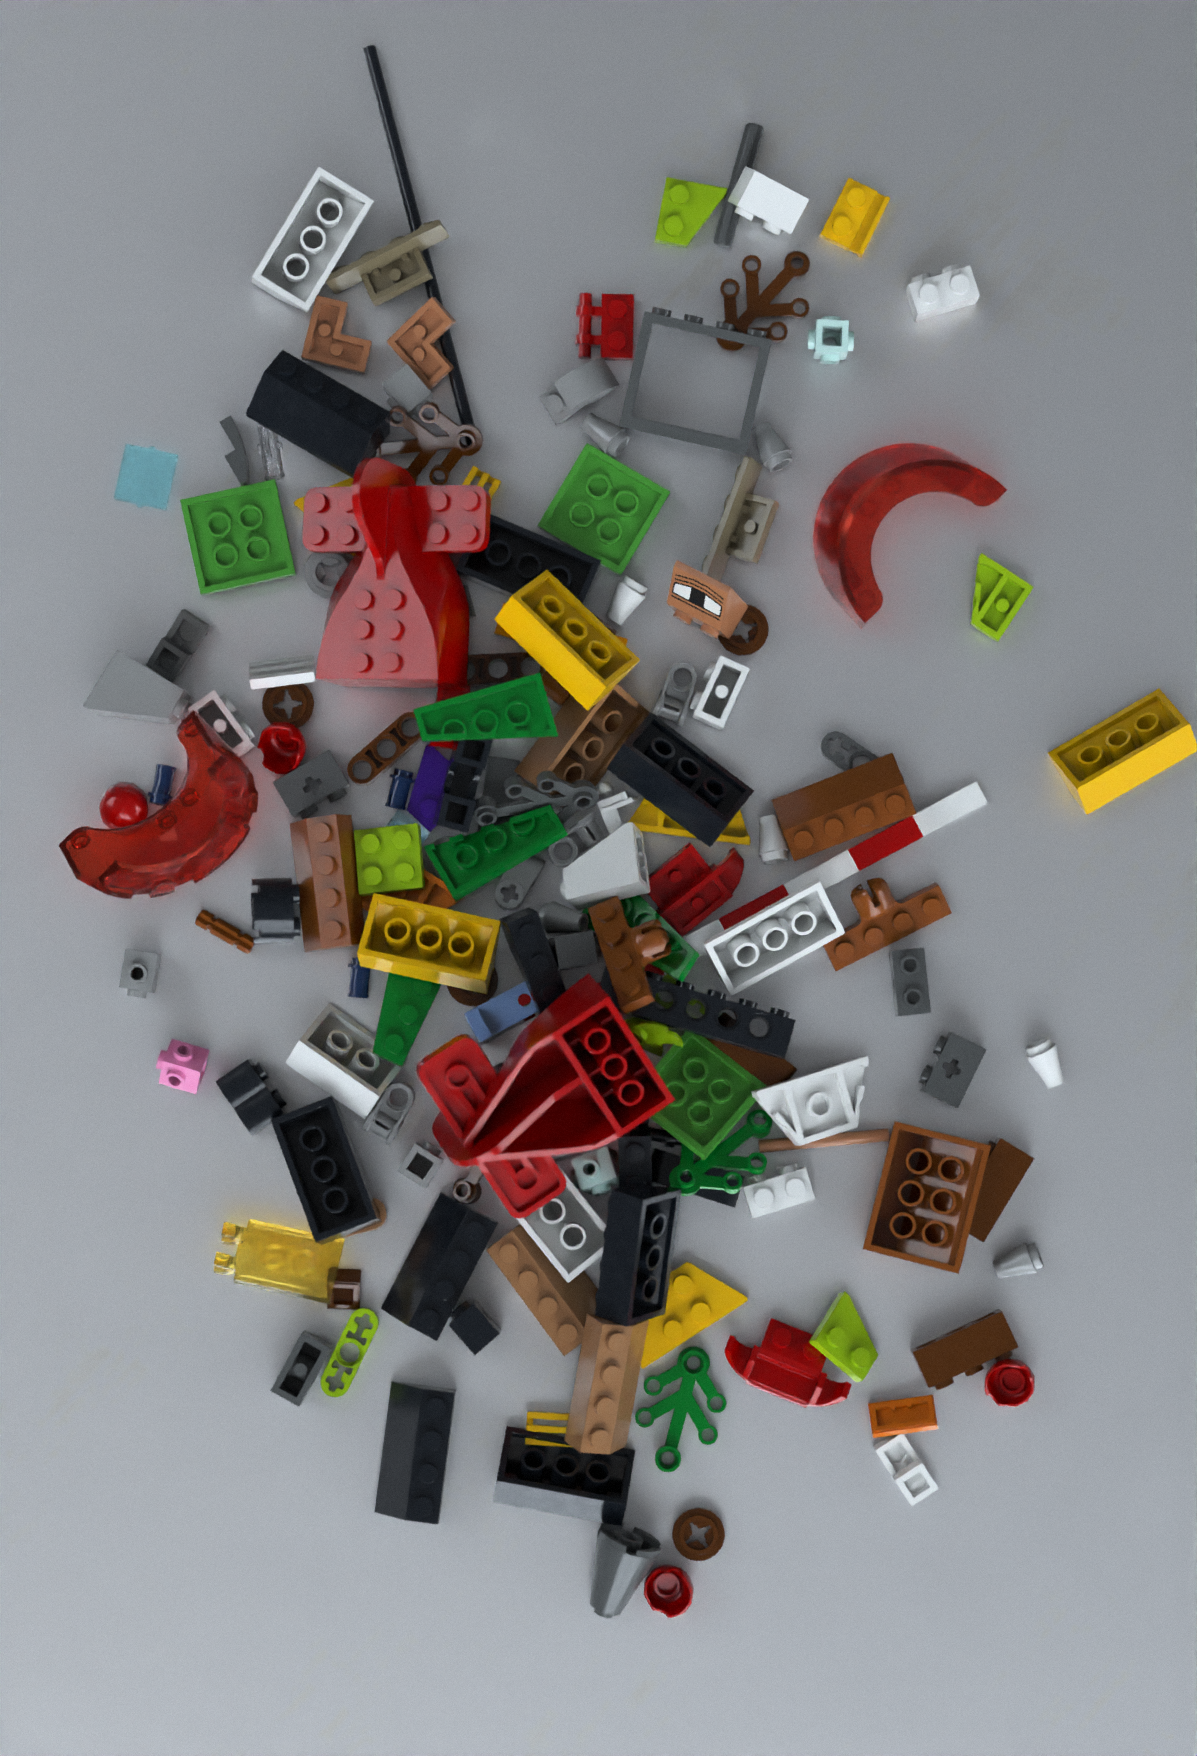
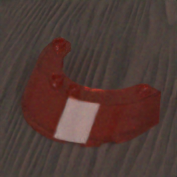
(865, 495)
(183, 838)

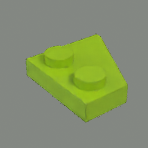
(685, 210)
(996, 597)
(845, 1339)

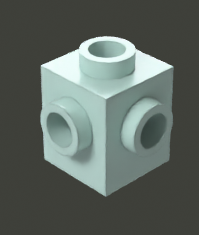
(832, 328)
(596, 1171)

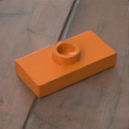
(903, 1416)

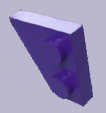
(428, 787)

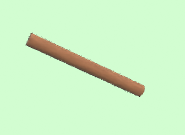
(839, 1139)

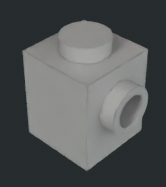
(407, 391)
(140, 972)
(421, 1163)

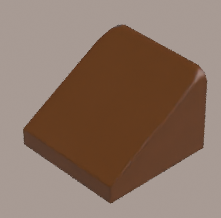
(346, 1290)

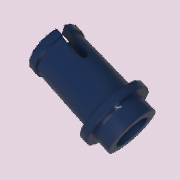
(162, 785)
(399, 789)
(358, 980)

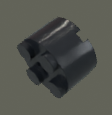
(274, 910)

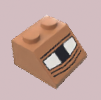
(704, 601)

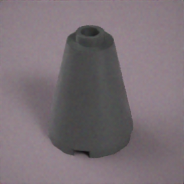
(620, 1566)

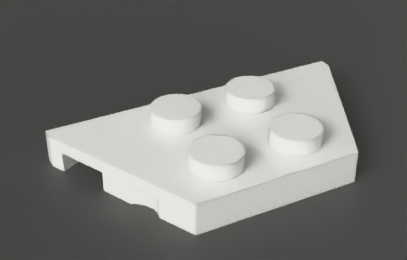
(816, 1102)

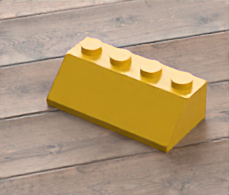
(566, 639)
(1124, 751)
(429, 943)

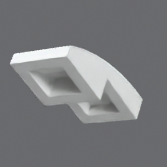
(905, 1468)

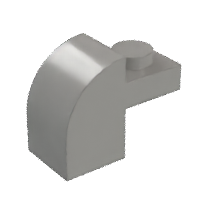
(579, 388)

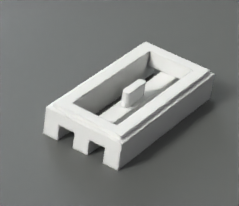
(282, 672)

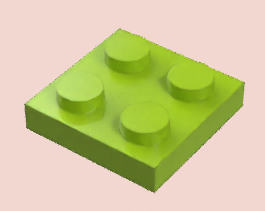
(389, 859)

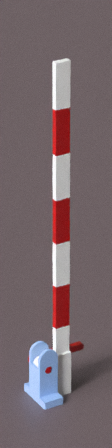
(518, 1004)

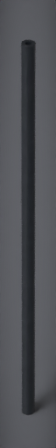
(414, 222)

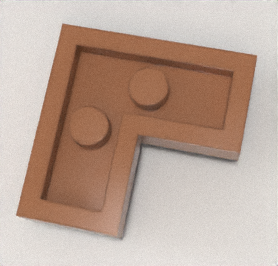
(416, 341)
(326, 342)

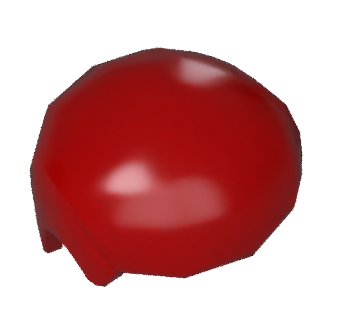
(282, 747)
(123, 805)
(1009, 1382)
(669, 1590)

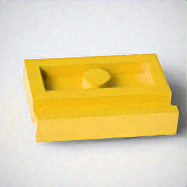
(854, 217)

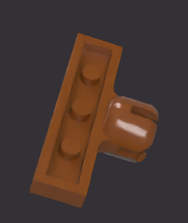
(884, 920)
(628, 951)

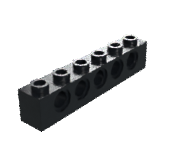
(778, 1023)

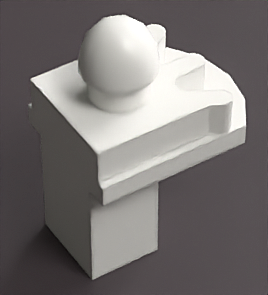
(611, 803)

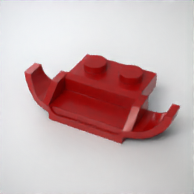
(690, 889)
(786, 1367)

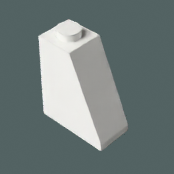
(608, 870)

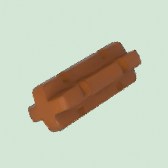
(225, 931)

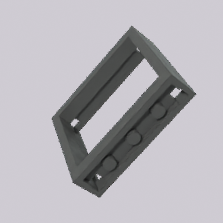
(694, 324)

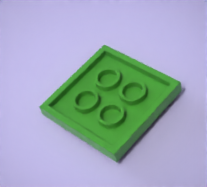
(603, 509)
(238, 537)
(707, 1091)

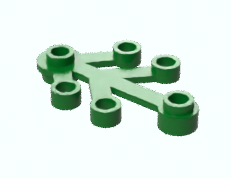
(721, 1159)
(682, 1402)

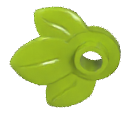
(652, 1035)

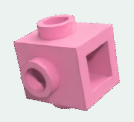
(182, 1066)

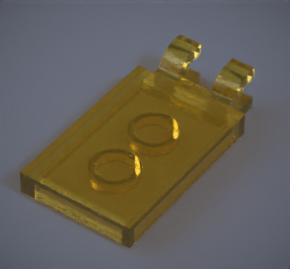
(280, 1260)

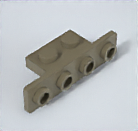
(392, 267)
(743, 523)

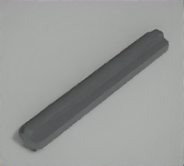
(746, 157)

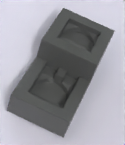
(238, 458)
(178, 645)

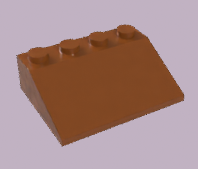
(926, 1197)

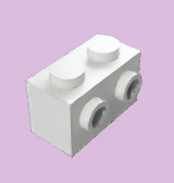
(767, 200)
(942, 293)
(720, 693)
(218, 714)
(779, 1191)

